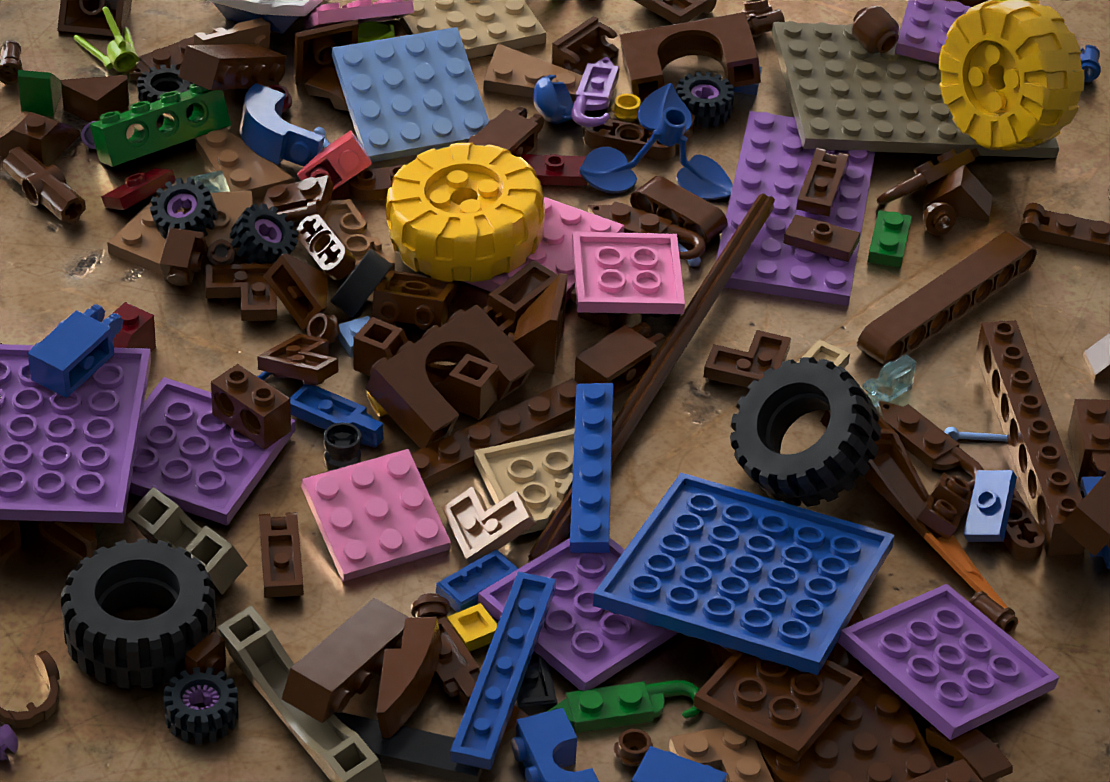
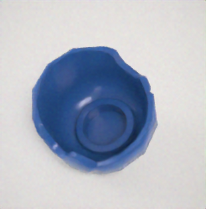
(552, 100)

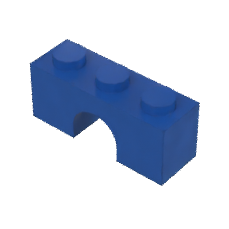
(546, 746)

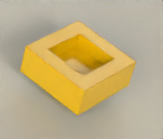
(473, 626)

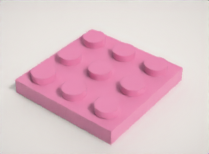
(358, 10)
(627, 273)
(375, 514)

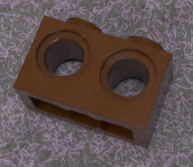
(251, 406)

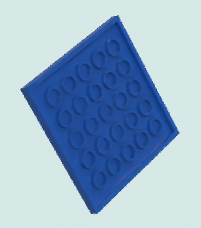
(745, 572)

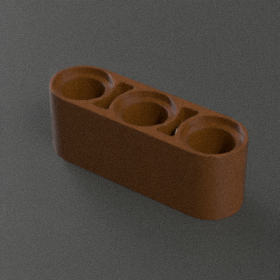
(680, 206)

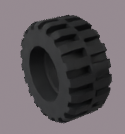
(829, 463)
(132, 577)

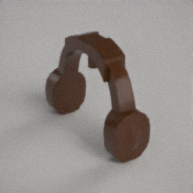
(25, 719)

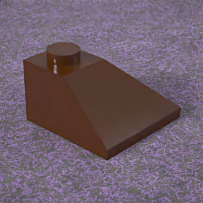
(88, 16)
(315, 47)
(38, 135)
(542, 327)

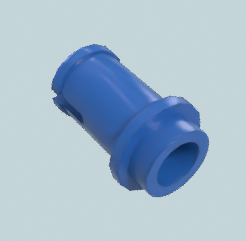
(1089, 62)

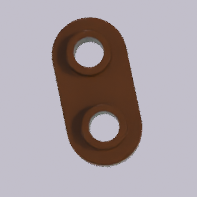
(372, 183)

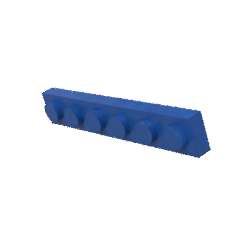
(592, 469)
(503, 671)

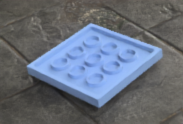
(410, 93)

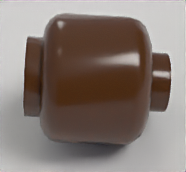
(875, 29)

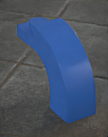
(271, 135)

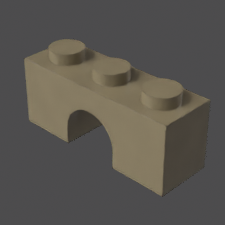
(165, 521)

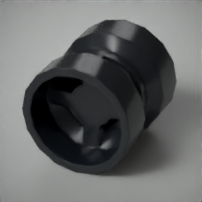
(341, 445)

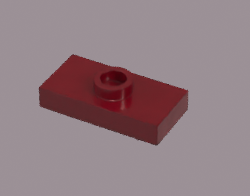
(557, 169)
(138, 188)

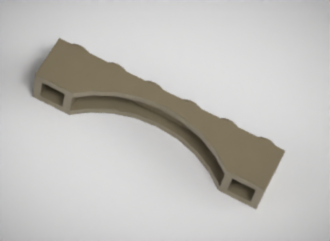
(267, 665)

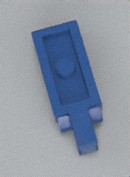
(326, 408)

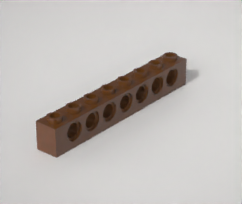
(1029, 432)

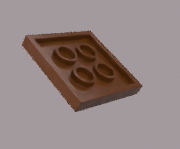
(777, 701)

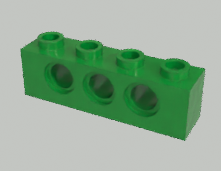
(110, 131)

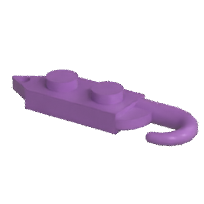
(595, 92)

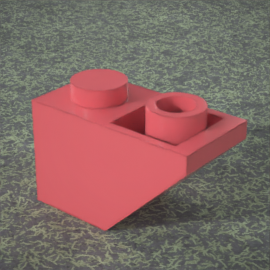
(339, 160)

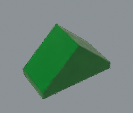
(39, 92)

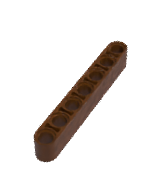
(946, 298)

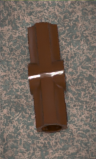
(44, 185)

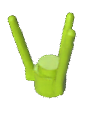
(120, 52)

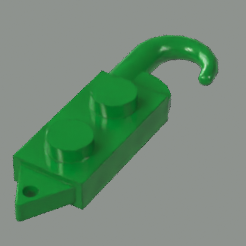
(623, 704)

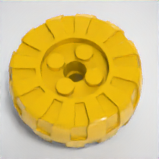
(1011, 74)
(465, 212)

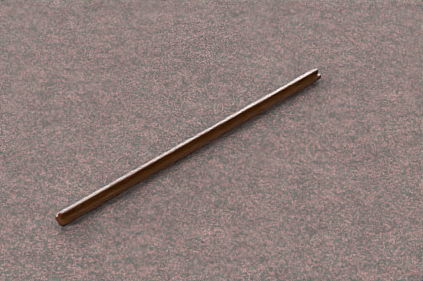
(667, 356)

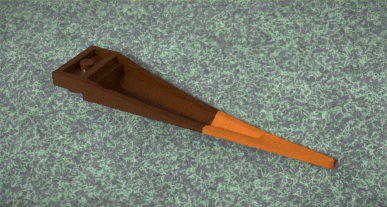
(900, 485)

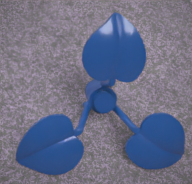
(669, 120)

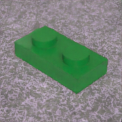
(889, 238)

